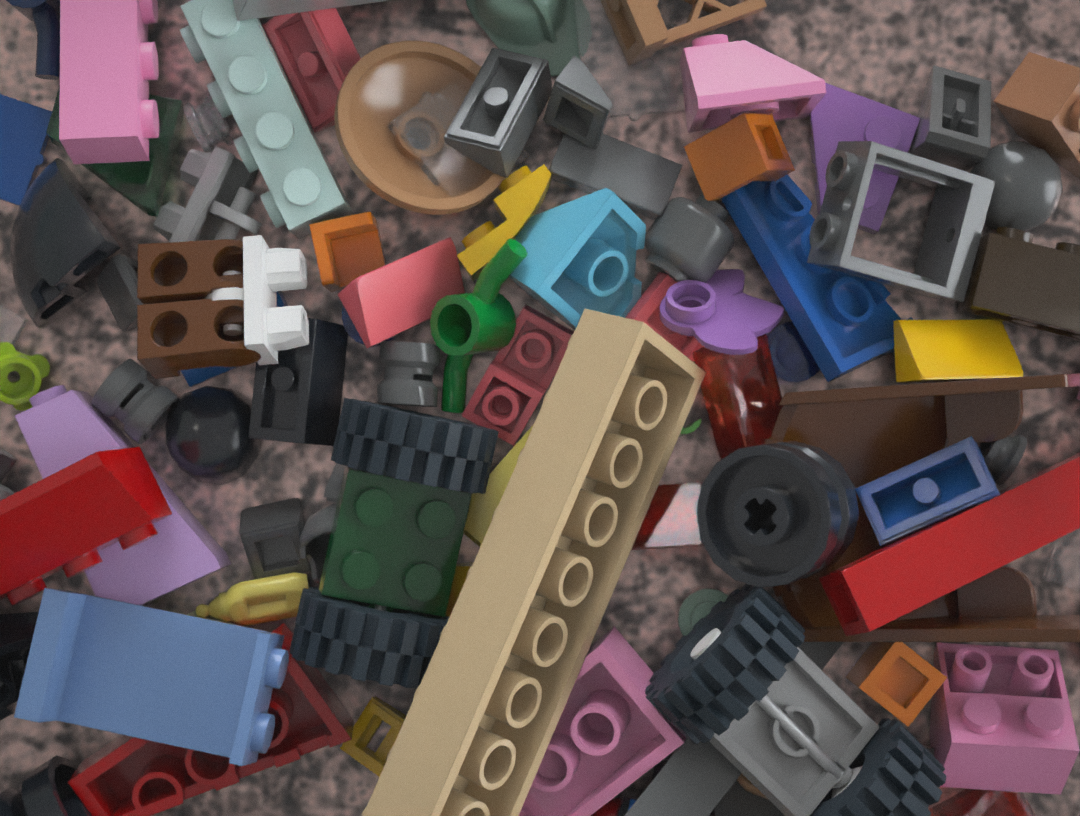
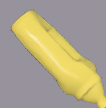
(258, 600)

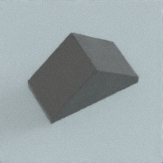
(954, 119)

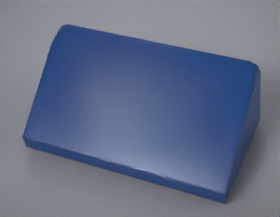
(927, 491)

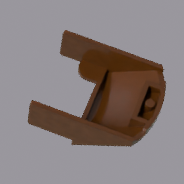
(885, 430)

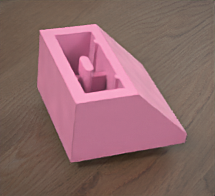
(1002, 719)

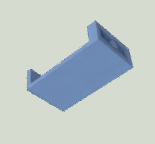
(152, 675)

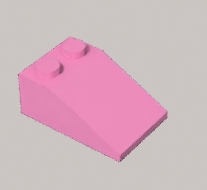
(603, 735)

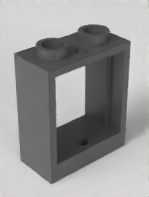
(956, 209)

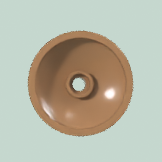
(380, 90)

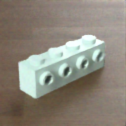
(268, 114)

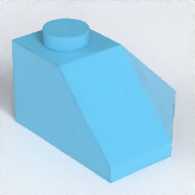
(582, 257)

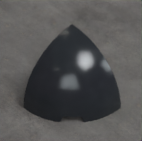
(55, 243)

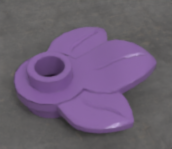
(719, 313)

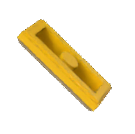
(953, 351)

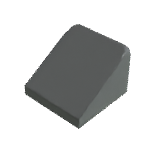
(578, 104)
(119, 290)
(273, 538)

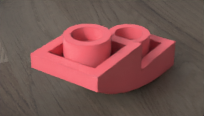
(519, 375)

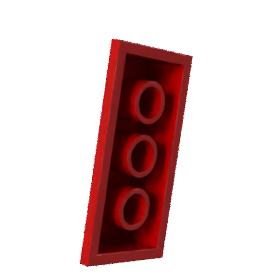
(74, 516)

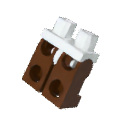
(217, 304)

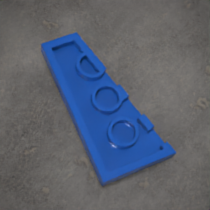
(835, 313)

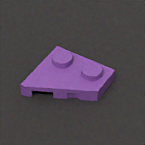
(856, 118)

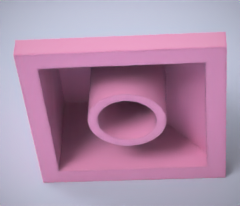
(739, 78)

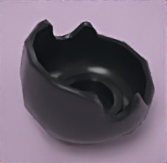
(210, 435)

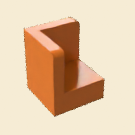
(737, 154)
(347, 249)
(896, 679)

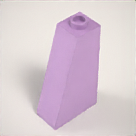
(68, 428)

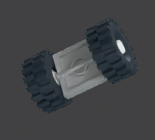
(785, 720)

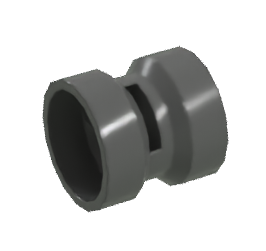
(408, 374)
(134, 401)

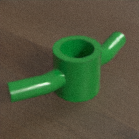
(475, 323)

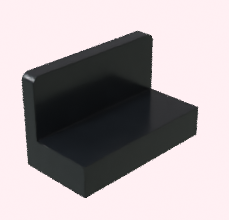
(303, 391)

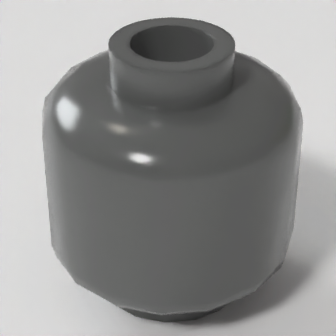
(689, 239)

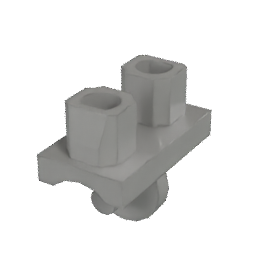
(217, 203)

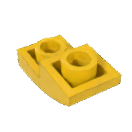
(520, 200)

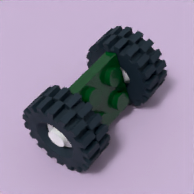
(392, 542)

